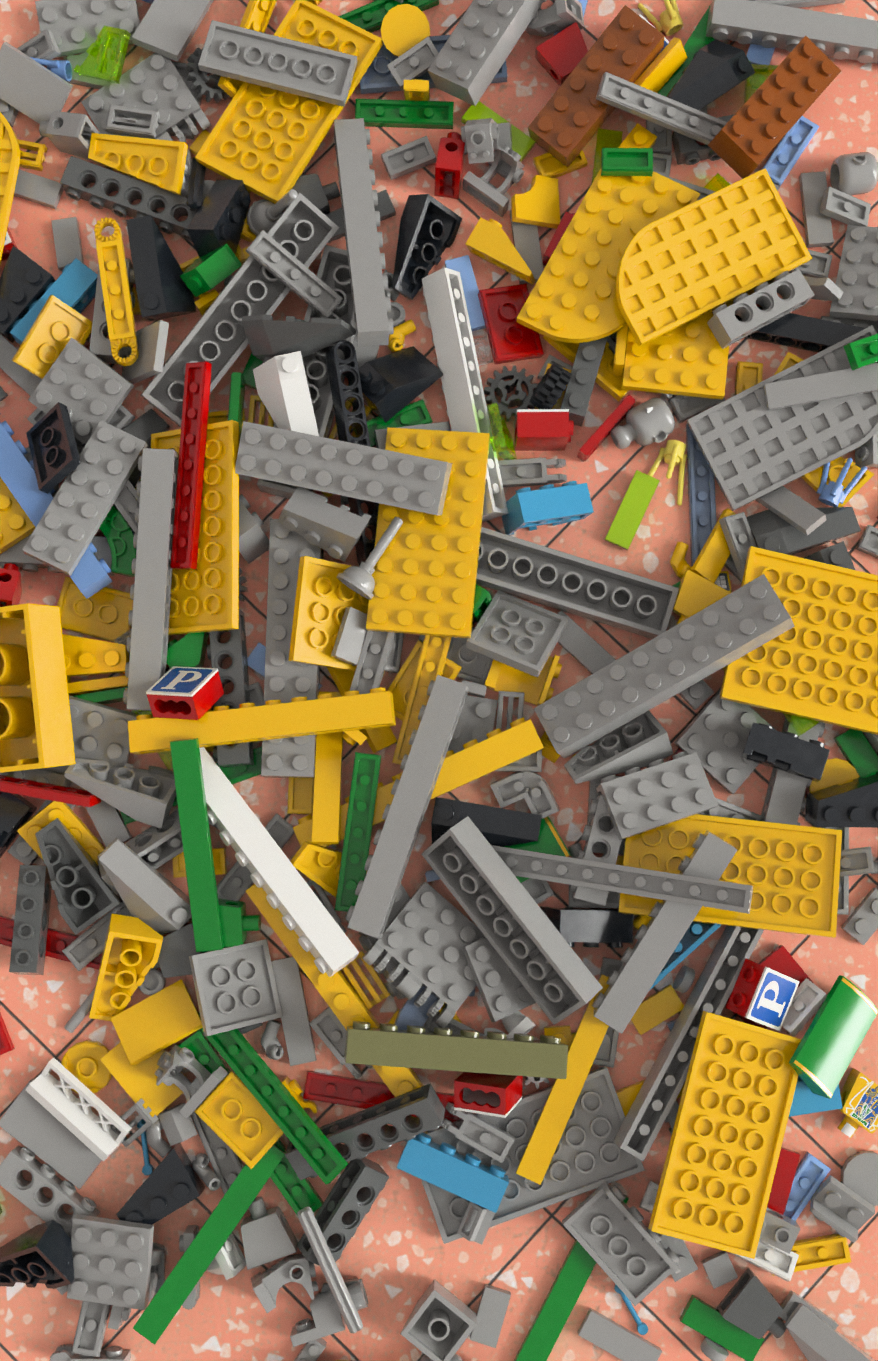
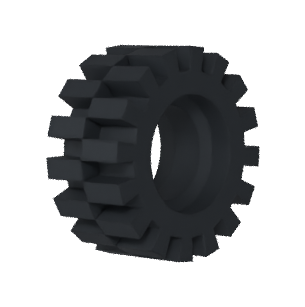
(550, 387)

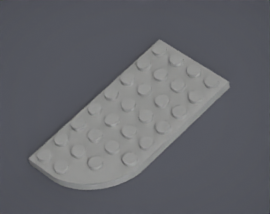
(765, 449)

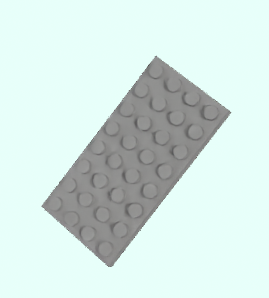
(580, 1162)

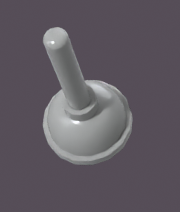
(265, 213)
(360, 578)

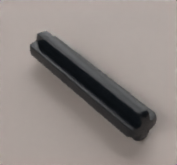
(196, 185)

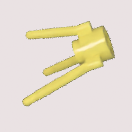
(670, 19)
(673, 456)

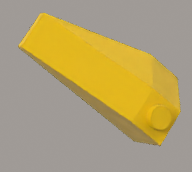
(127, 957)

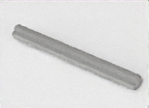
(330, 1269)

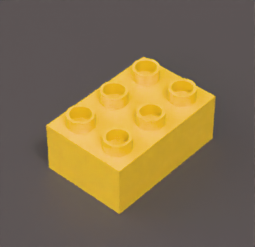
(33, 690)

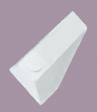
(286, 393)

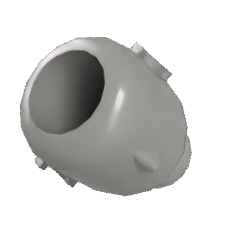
(854, 173)
(645, 424)

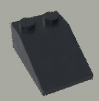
(396, 380)

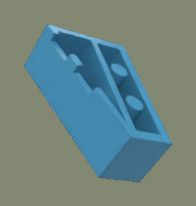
(547, 506)

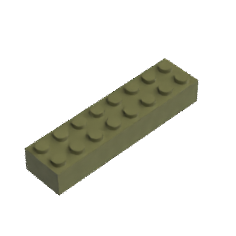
(456, 1051)

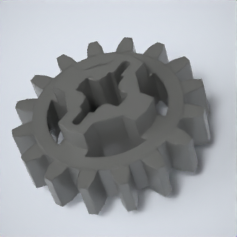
(204, 84)
(503, 387)

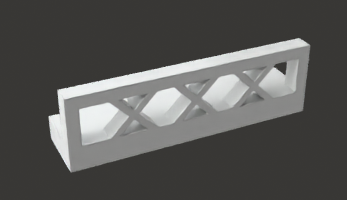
(76, 1112)

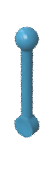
(148, 1168)
(641, 1326)

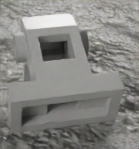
(556, 18)
(483, 138)
(505, 164)
(170, 1073)
(268, 1283)

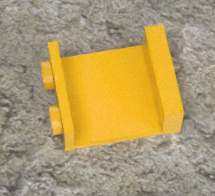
(535, 690)

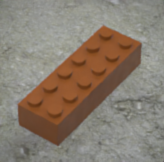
(774, 108)
(573, 111)

